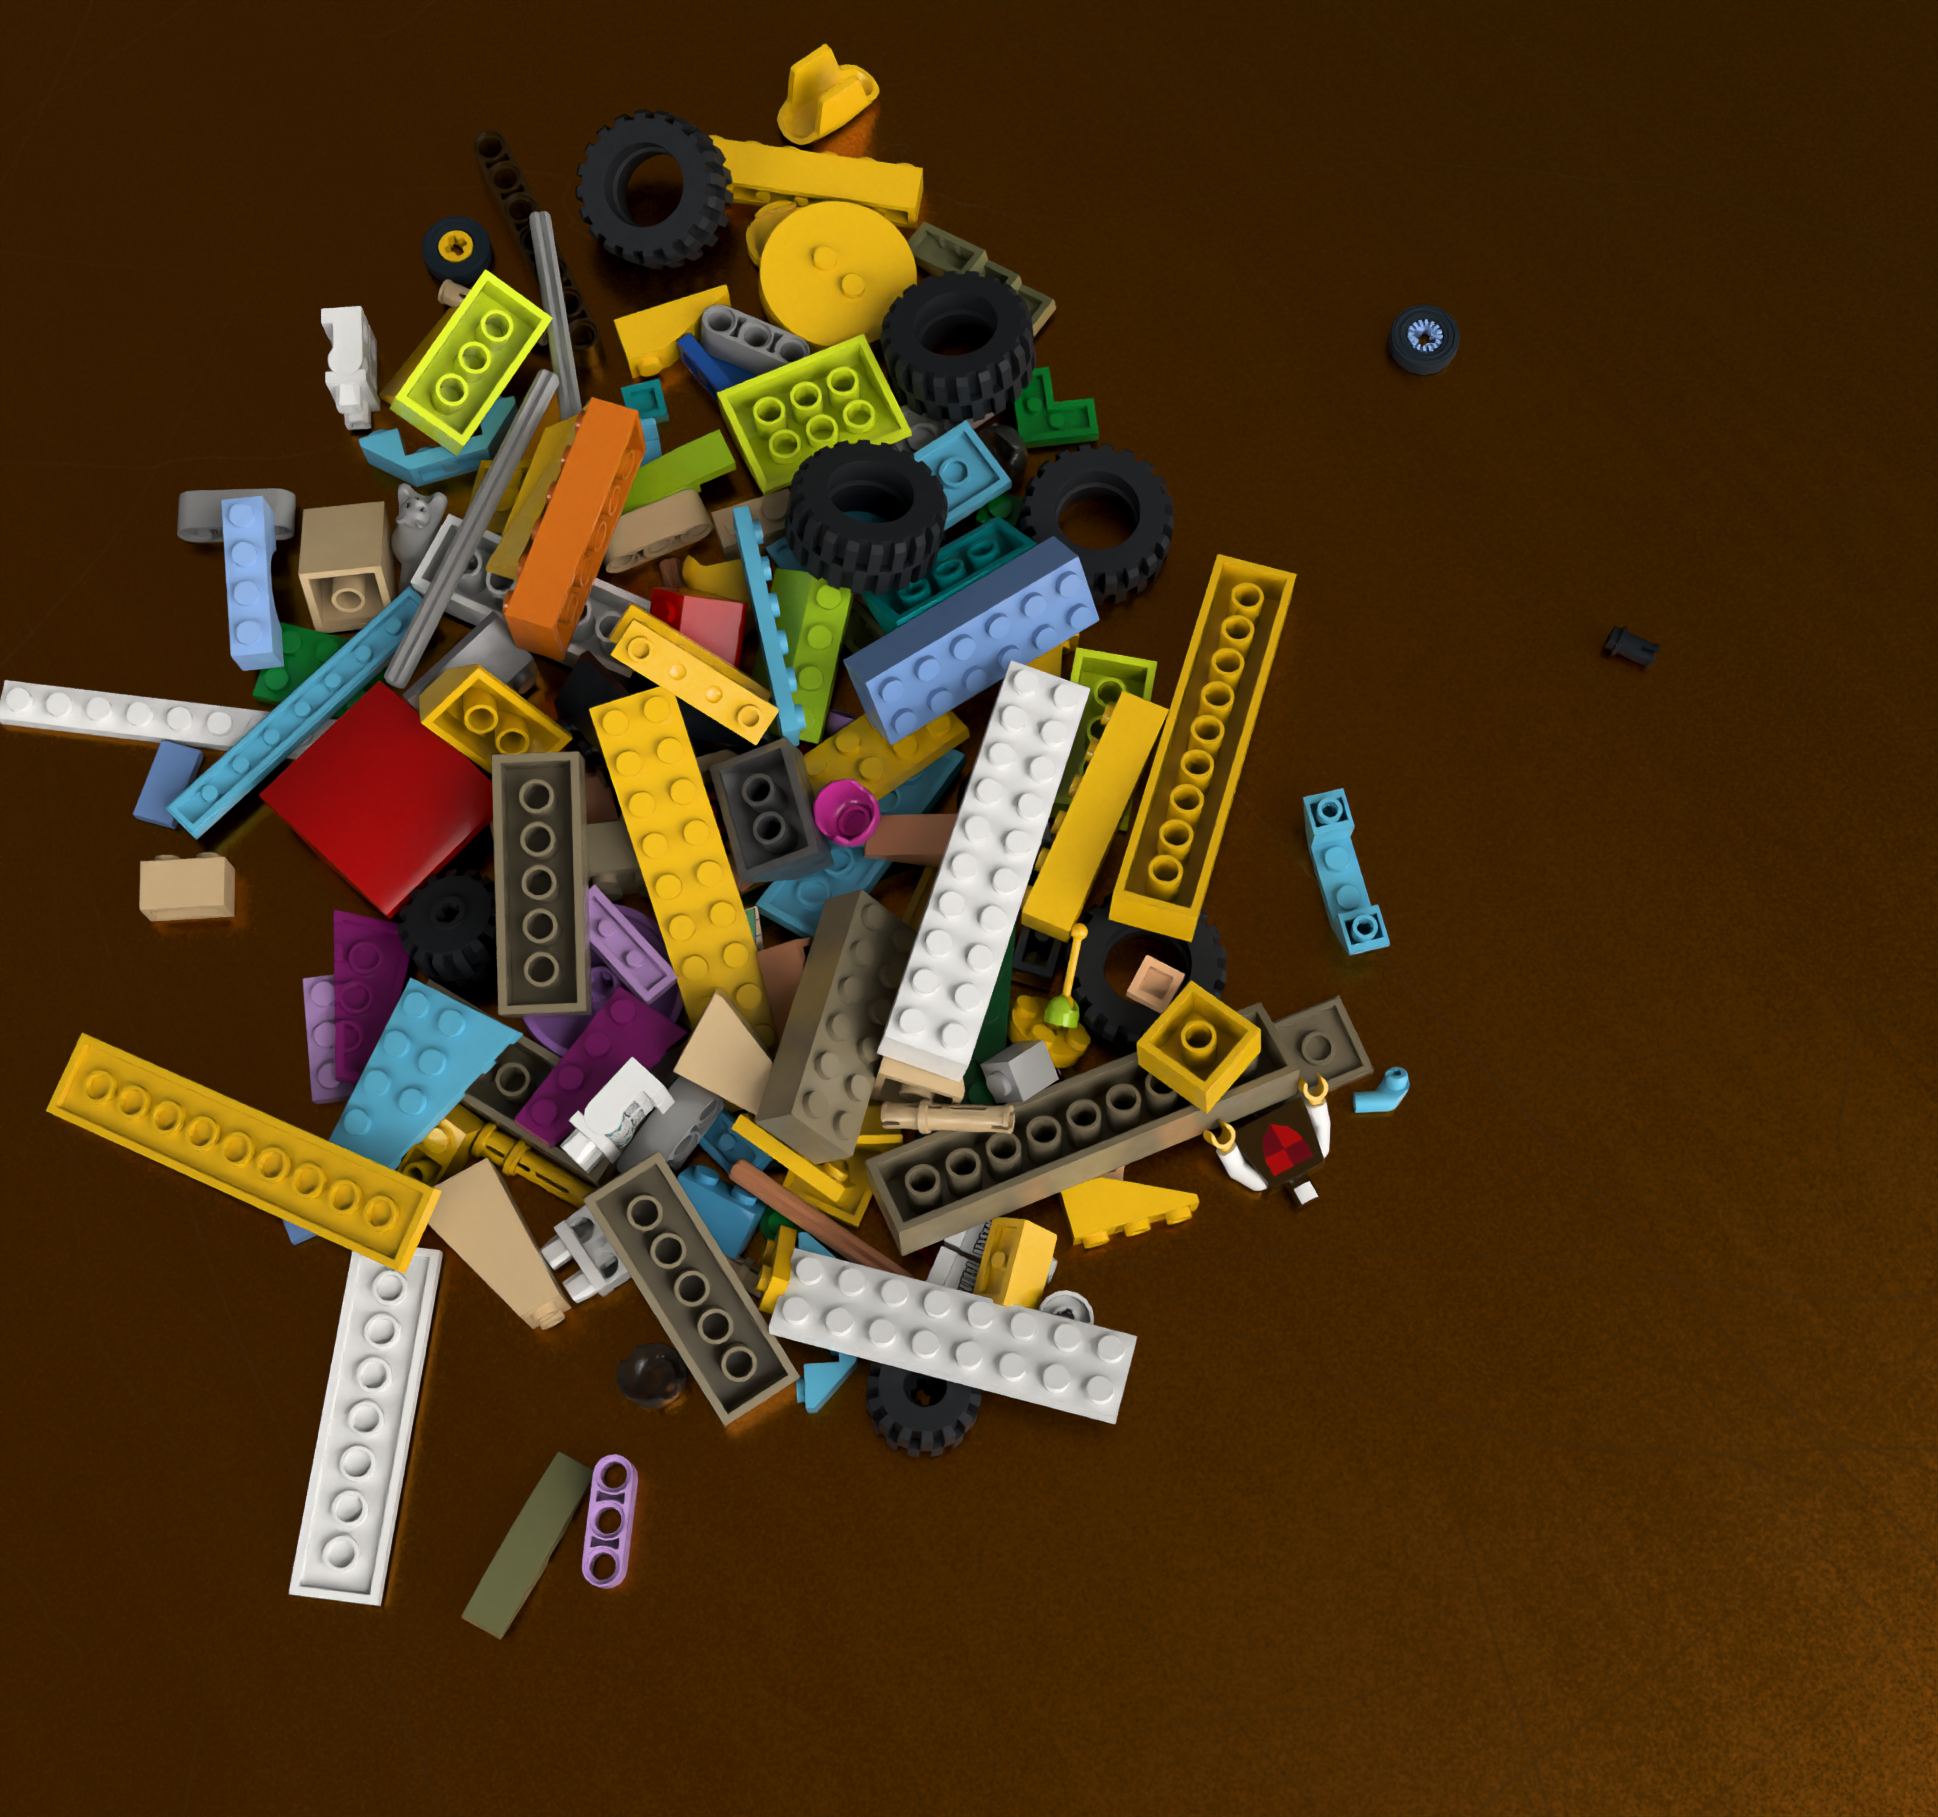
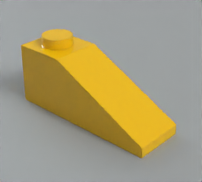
(652, 334)

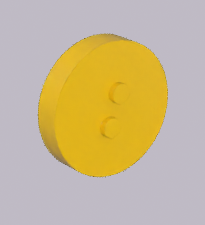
(834, 273)

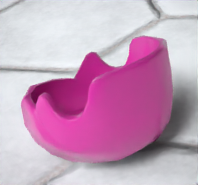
(846, 813)

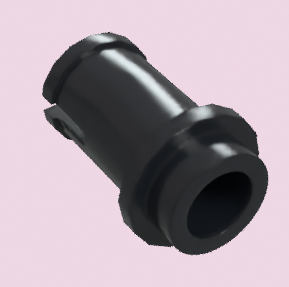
(1631, 646)

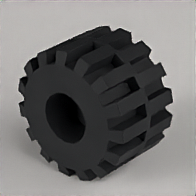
(453, 930)
(909, 1422)

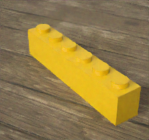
(786, 173)
(1094, 816)

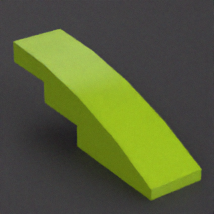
(680, 471)

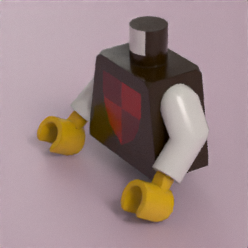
(1280, 1146)

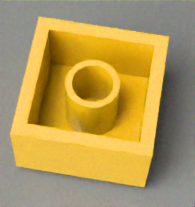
(1199, 1046)

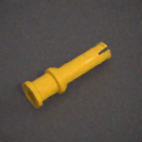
(518, 1159)

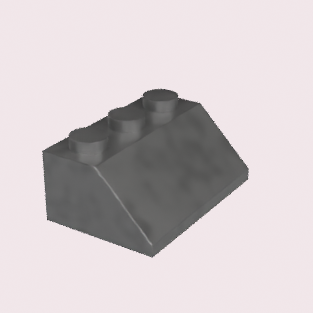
(493, 649)
(770, 814)

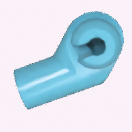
(1386, 1096)

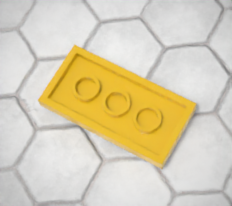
(868, 758)

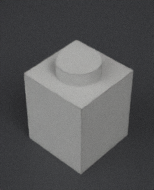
(1019, 1071)

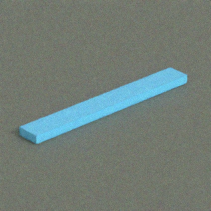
(295, 718)

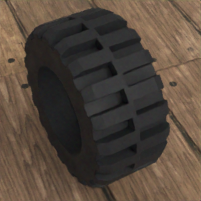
(607, 178)
(950, 310)
(1115, 480)
(860, 552)
(1110, 1014)

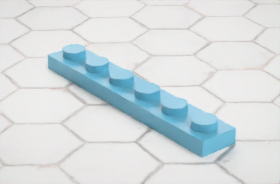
(766, 608)

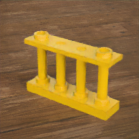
(692, 673)

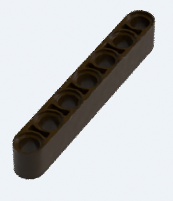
(517, 202)

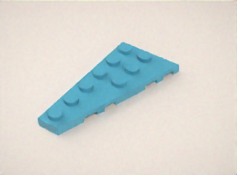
(418, 1072)

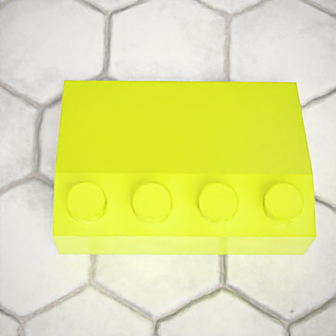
(809, 406)

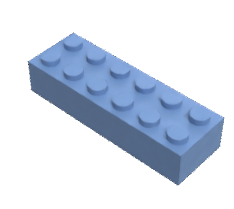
(972, 639)

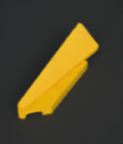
(532, 498)

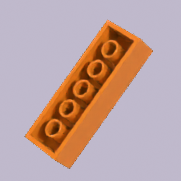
(575, 529)

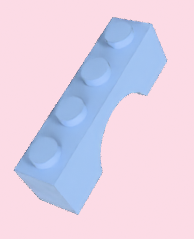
(251, 605)

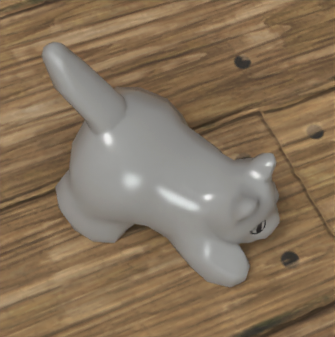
(415, 529)

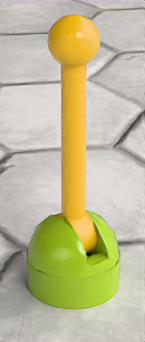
(1063, 1009)

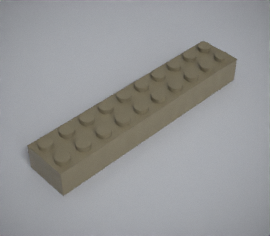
(1060, 1141)

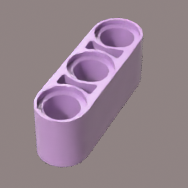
(601, 1500)

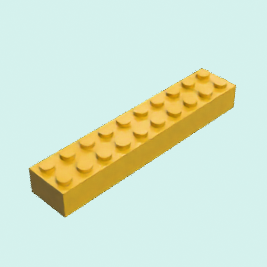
(1202, 749)

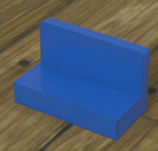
(708, 370)

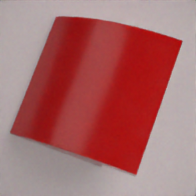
(383, 799)

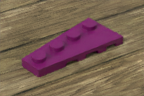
(367, 987)
(616, 1033)

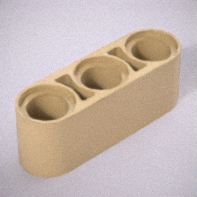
(657, 530)

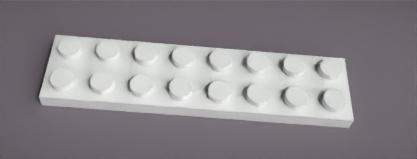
(954, 1336)
(365, 1430)

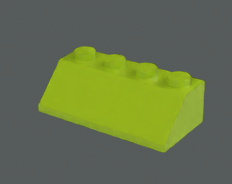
(815, 631)

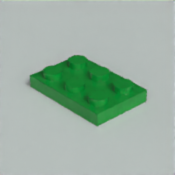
(303, 654)

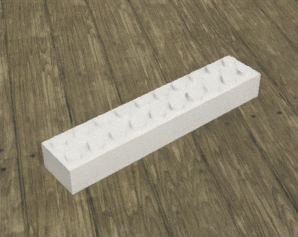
(984, 873)

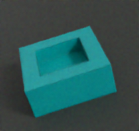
(647, 399)

